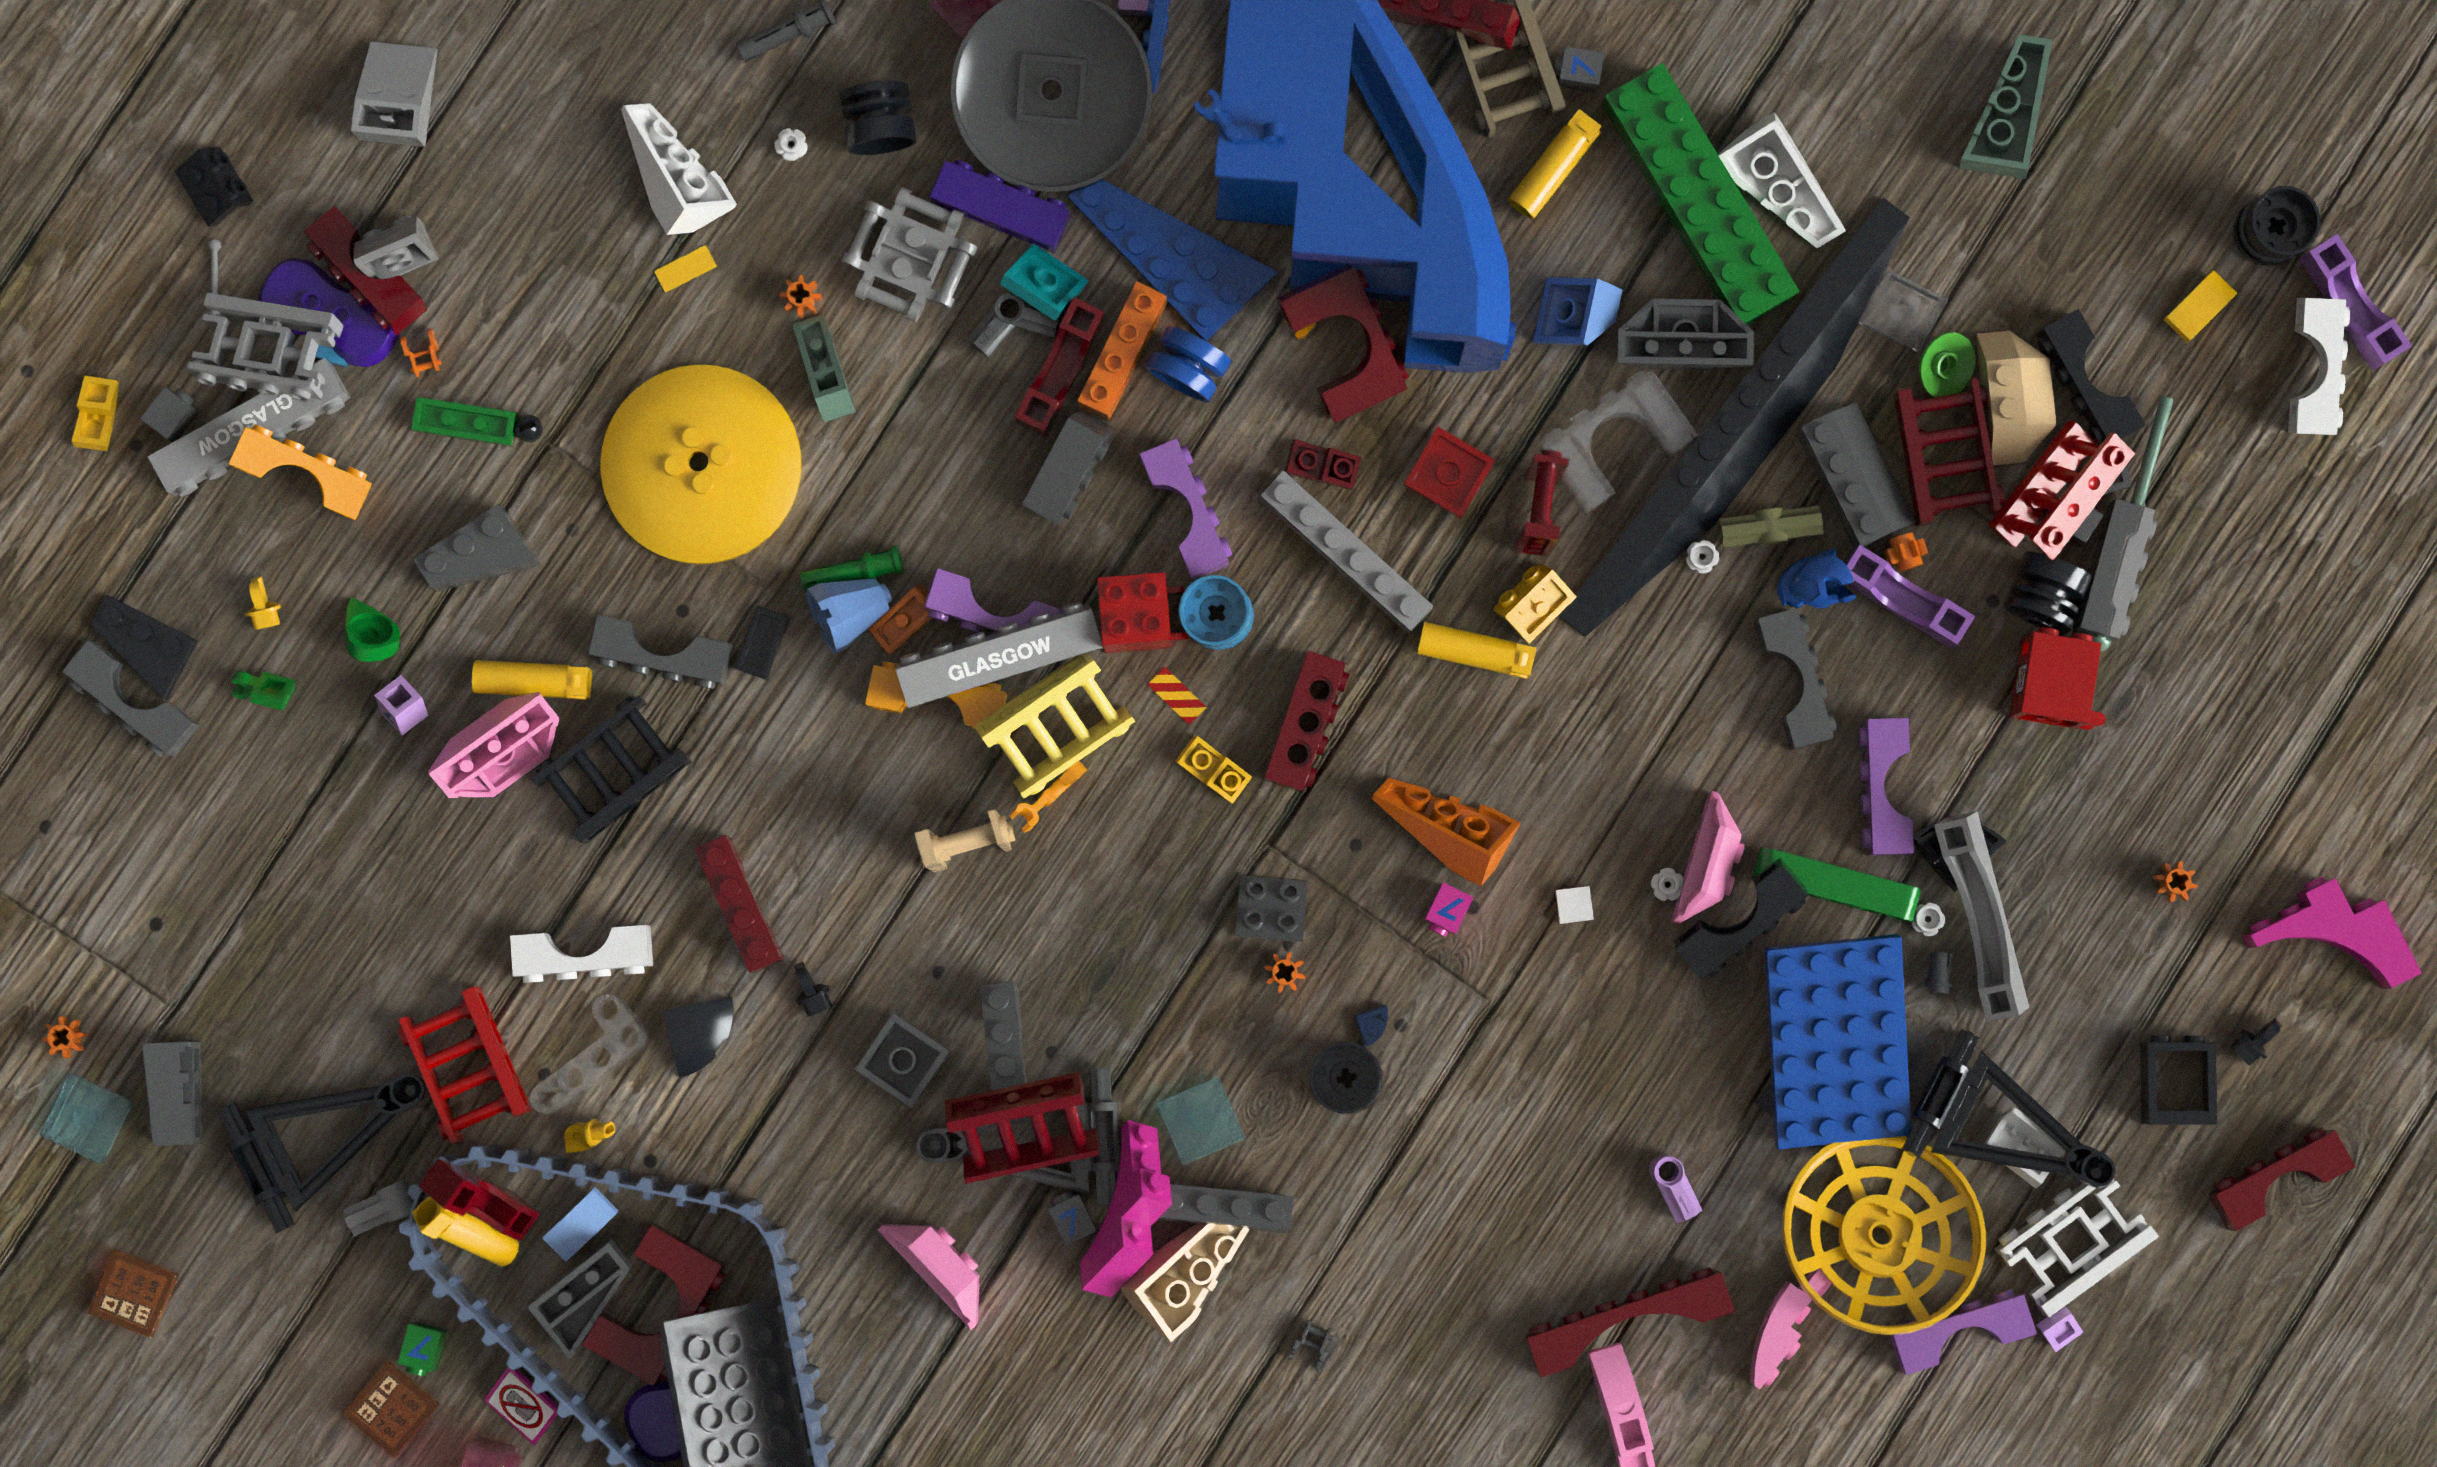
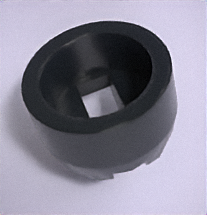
(531, 434)

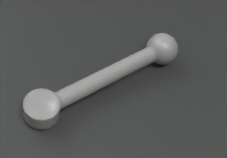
(214, 245)

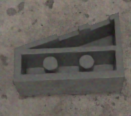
(1069, 466)
(476, 551)
(174, 1092)
(580, 1294)

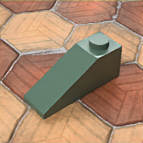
(823, 368)

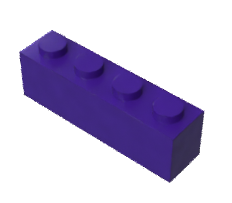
(1001, 206)

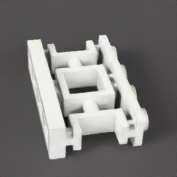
(2092, 1265)

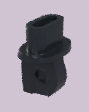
(814, 997)
(2251, 1046)

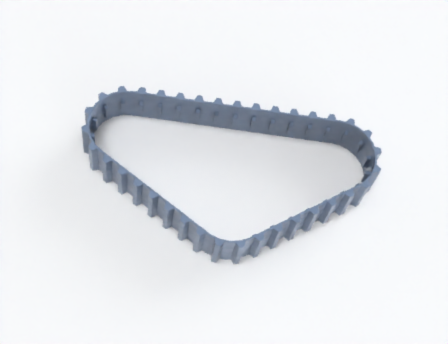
(548, 1379)

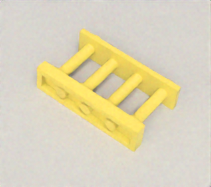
(1026, 709)

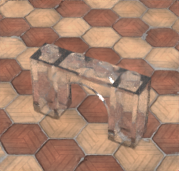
(1642, 401)

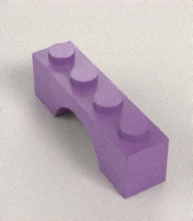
(2336, 278)
(1169, 470)
(952, 598)
(1922, 609)
(1886, 828)
(2004, 1318)

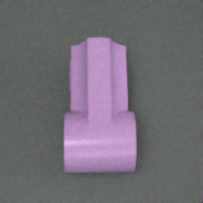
(1675, 1190)

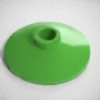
(1947, 364)

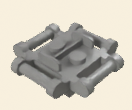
(909, 255)

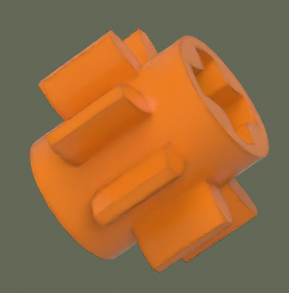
(807, 302)
(1906, 552)
(2182, 886)
(1282, 981)
(55, 1039)

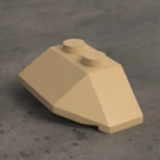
(2018, 395)

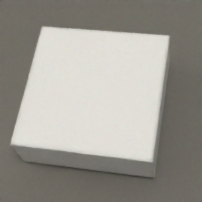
(1574, 905)

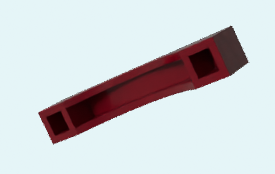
(1561, 1345)

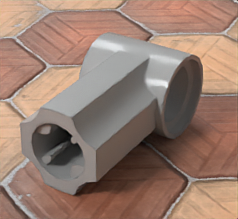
(386, 1206)

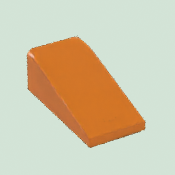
(902, 620)

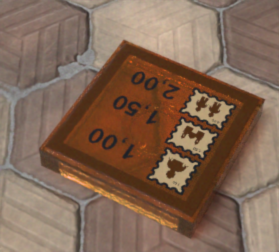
(133, 1293)
(391, 1409)

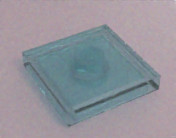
(86, 1118)
(1200, 1120)

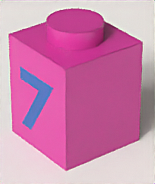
(1447, 910)

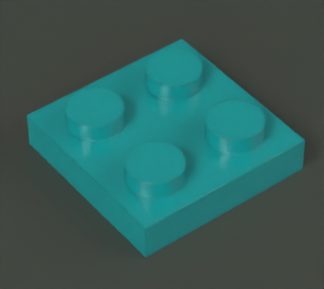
(1043, 282)

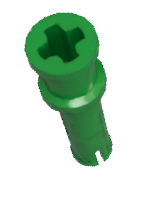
(868, 567)

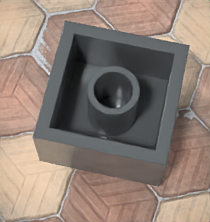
(903, 1060)

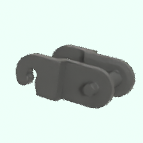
(1315, 1331)

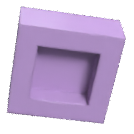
(2059, 1328)

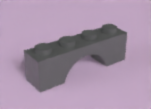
(1785, 638)
(702, 660)
(99, 674)
(1003, 1037)
(1229, 1208)

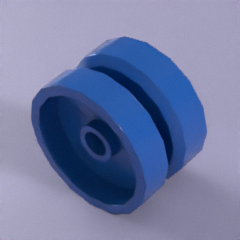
(1188, 364)

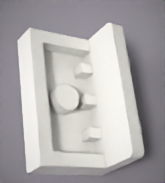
(2019, 1132)

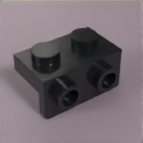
(213, 184)

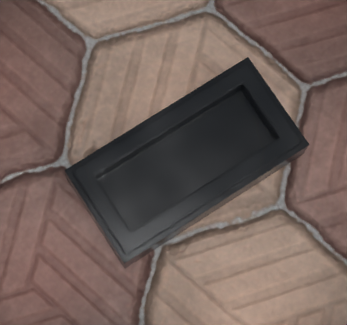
(762, 642)

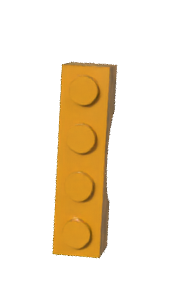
(341, 490)
(975, 703)

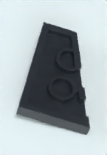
(145, 643)

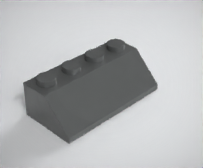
(1855, 476)

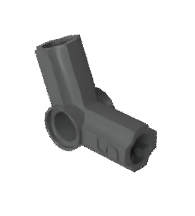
(996, 327)

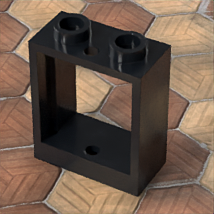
(2148, 1066)

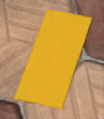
(685, 268)

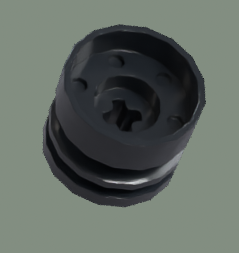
(878, 118)
(2291, 215)
(2049, 586)
(1329, 1067)

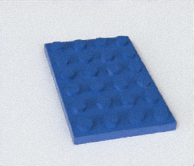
(1838, 1041)

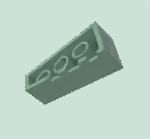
(2009, 121)

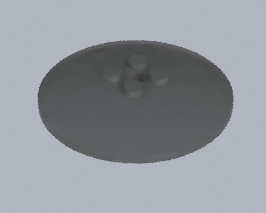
(1041, 139)

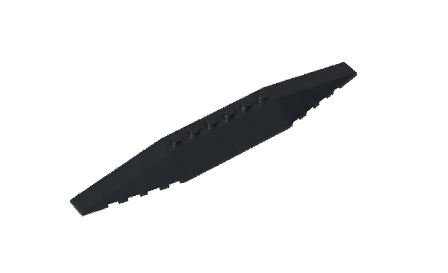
(1745, 425)

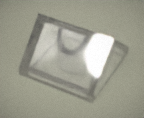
(1902, 310)

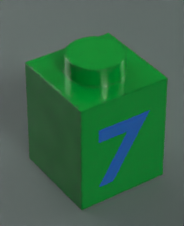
(422, 1348)

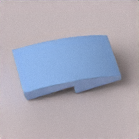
(580, 1224)

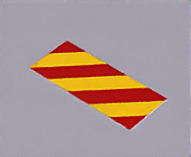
(1177, 695)

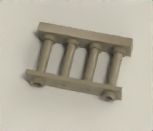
(1537, 66)

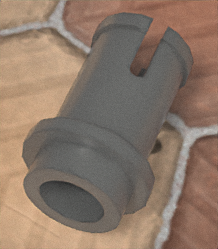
(1940, 973)

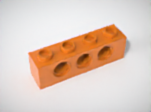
(1122, 351)

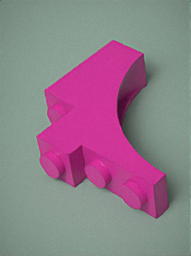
(2326, 916)
(1136, 1204)

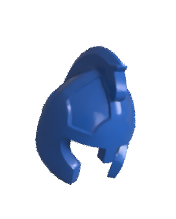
(1816, 581)

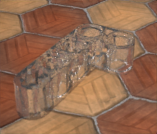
(586, 1059)

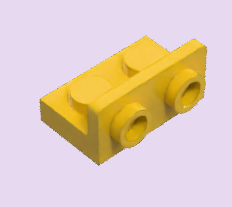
(1534, 602)

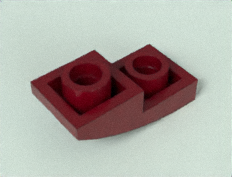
(1322, 464)

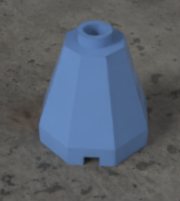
(847, 609)

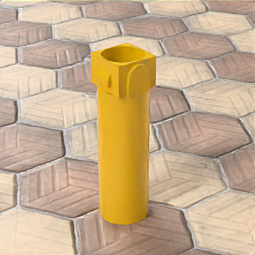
(1554, 165)
(1476, 650)
(529, 678)
(465, 1232)

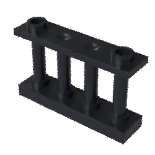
(642, 782)

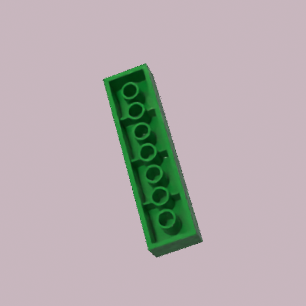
(1699, 195)

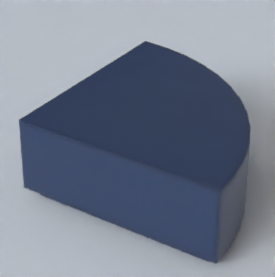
(1372, 1024)

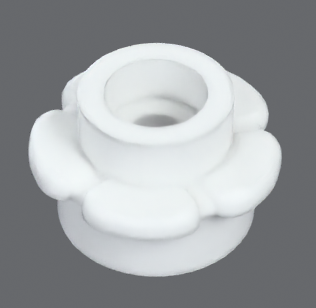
(791, 153)
(1711, 556)
(1659, 880)
(1937, 919)

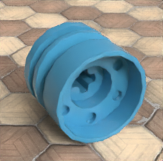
(1219, 593)

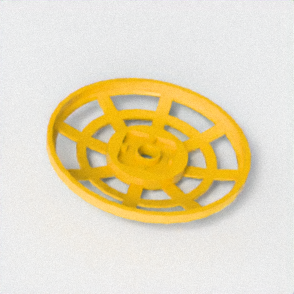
(1903, 1232)

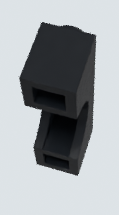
(2067, 345)
(1709, 946)

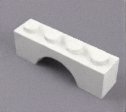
(2323, 325)
(624, 949)

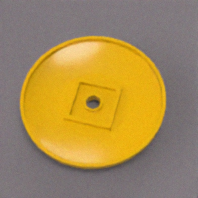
(711, 511)

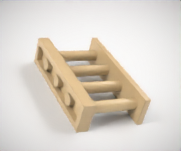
(937, 850)

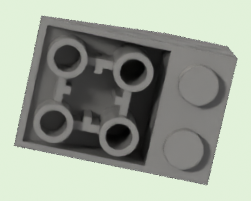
(394, 94)

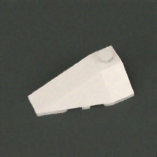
(1775, 173)
(676, 184)

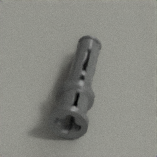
(801, 23)

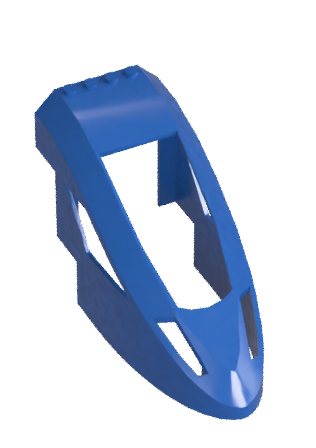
(1294, 68)

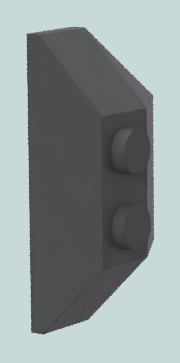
(1685, 336)

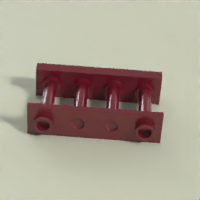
(1922, 473)
(1539, 534)
(1016, 1102)

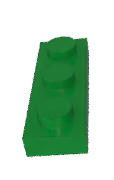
(464, 421)

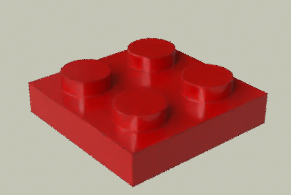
(1449, 472)

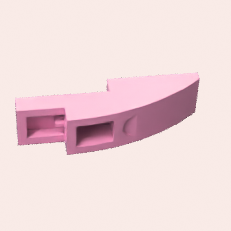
(1776, 1336)
(1621, 1406)

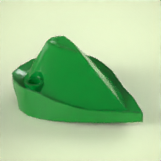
(369, 633)

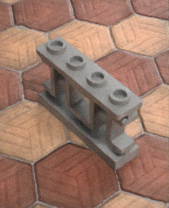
(268, 321)

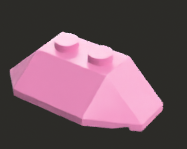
(497, 748)
(1710, 861)
(940, 1265)

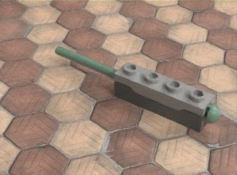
(2121, 550)

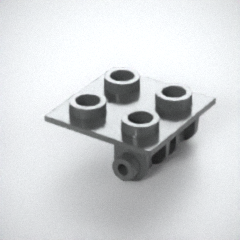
(1271, 908)

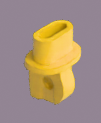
(263, 613)
(584, 1136)

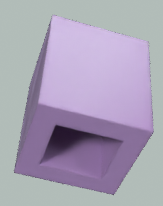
(401, 705)

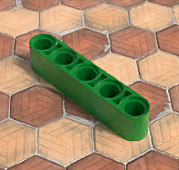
(1846, 885)

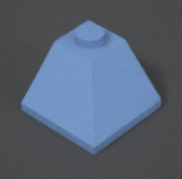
(1576, 310)

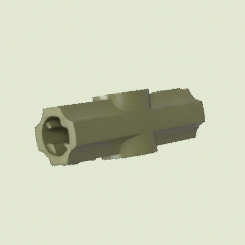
(1770, 526)

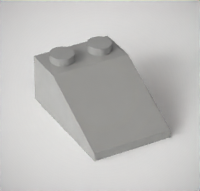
(394, 249)

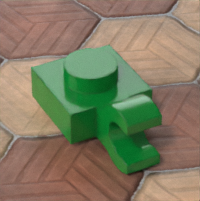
(266, 690)

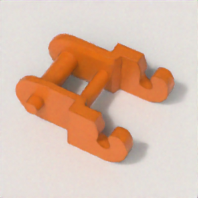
(412, 356)

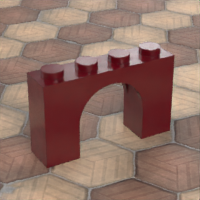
(1378, 372)
(694, 1276)

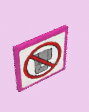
(521, 1406)

